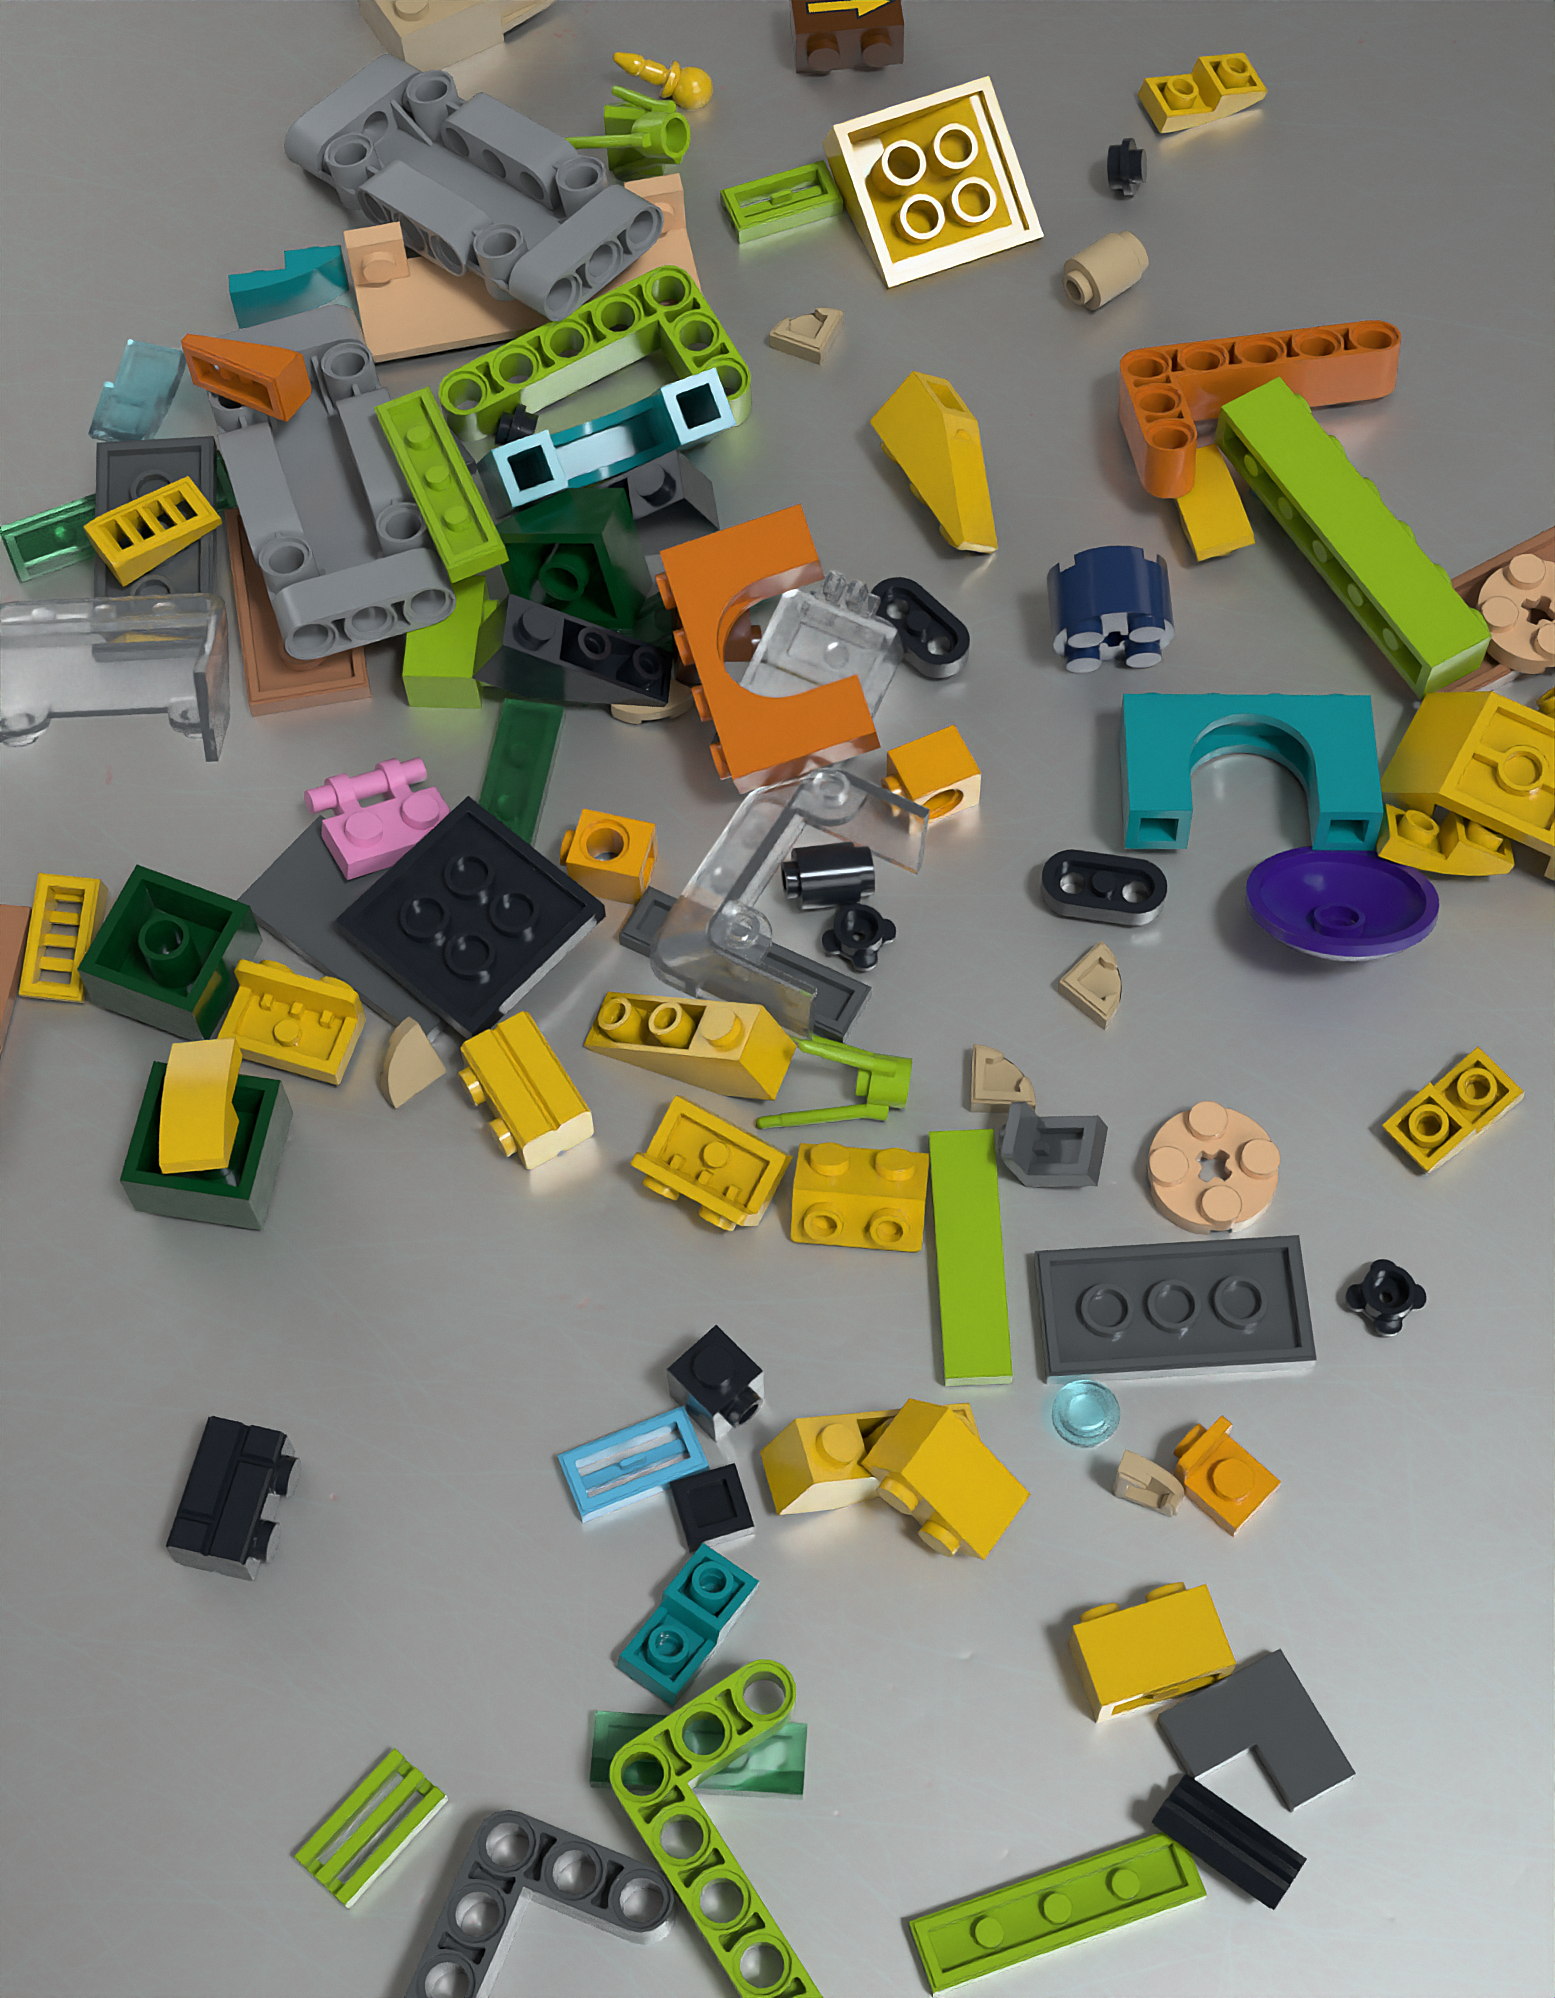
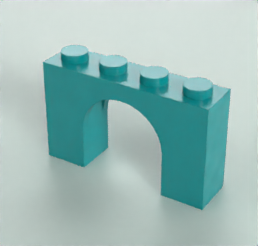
(583, 455)
(1317, 737)

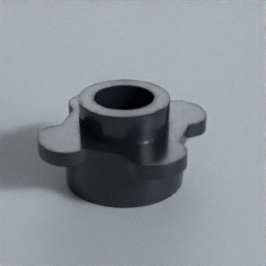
(859, 919)
(1390, 1279)

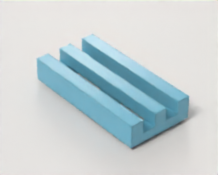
(644, 1486)

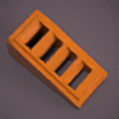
(249, 373)

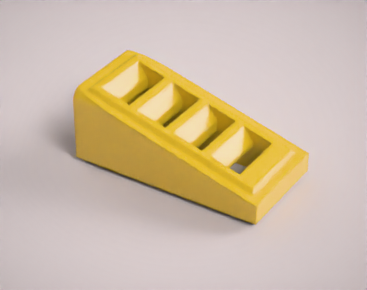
(146, 554)
(50, 890)

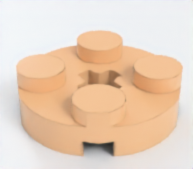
(1503, 604)
(1211, 1134)

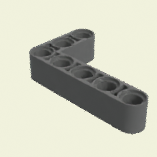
(533, 1880)

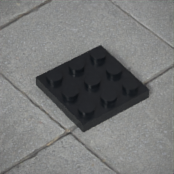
(471, 918)

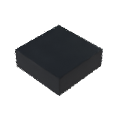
(712, 1507)

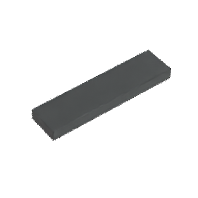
(838, 997)

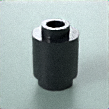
(828, 875)

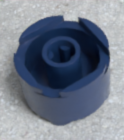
(1110, 608)

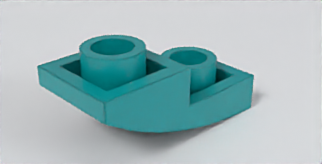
(307, 282)
(688, 1624)

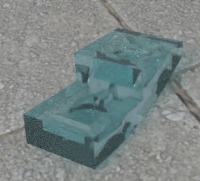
(140, 395)

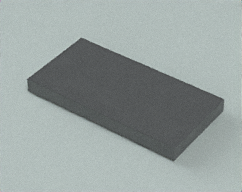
(137, 468)
(299, 906)
(1174, 1309)

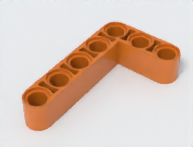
(1189, 382)

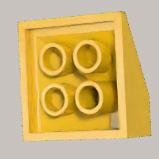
(932, 182)

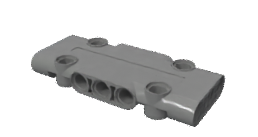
(474, 185)
(328, 499)

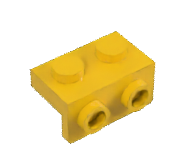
(294, 1020)
(712, 1164)
(859, 1197)

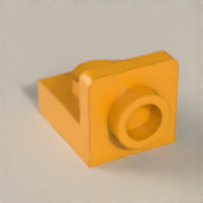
(1222, 1476)

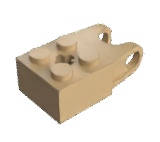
(444, 31)

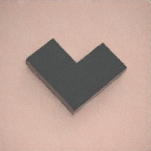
(1262, 1712)

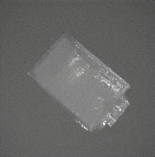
(824, 640)

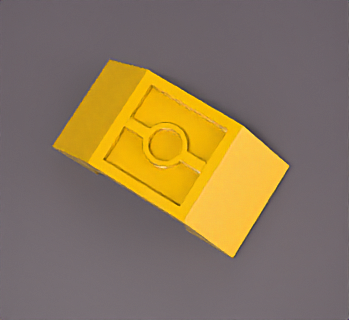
(1482, 762)

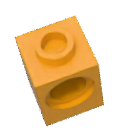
(935, 773)
(617, 879)

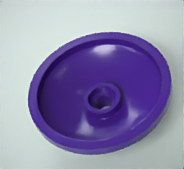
(1341, 903)

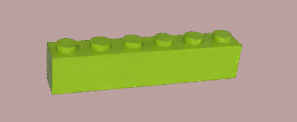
(1352, 537)

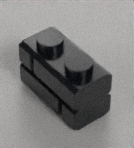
(233, 1499)

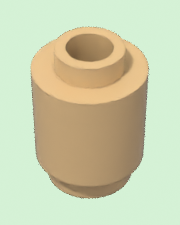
(1104, 269)

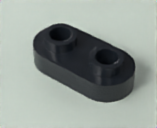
(924, 628)
(1103, 886)

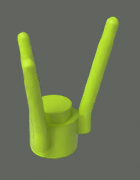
(659, 134)
(879, 1078)

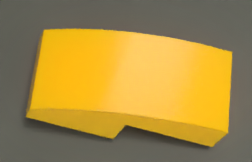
(1211, 92)
(1213, 510)
(1452, 848)
(197, 1106)
(1453, 1111)

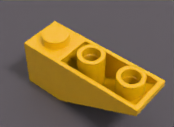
(940, 450)
(696, 1041)
(820, 1459)

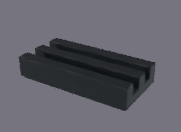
(1229, 1841)

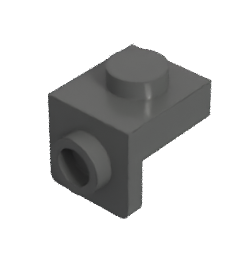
(1052, 1148)

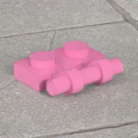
(383, 832)

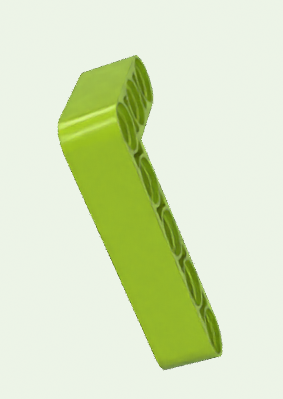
(600, 353)
(714, 1860)

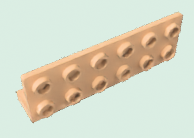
(424, 309)

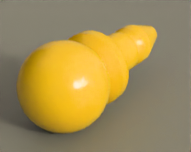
(689, 87)

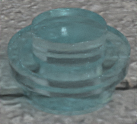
(1085, 1413)

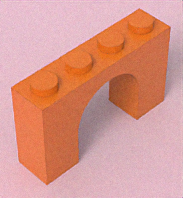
(712, 586)

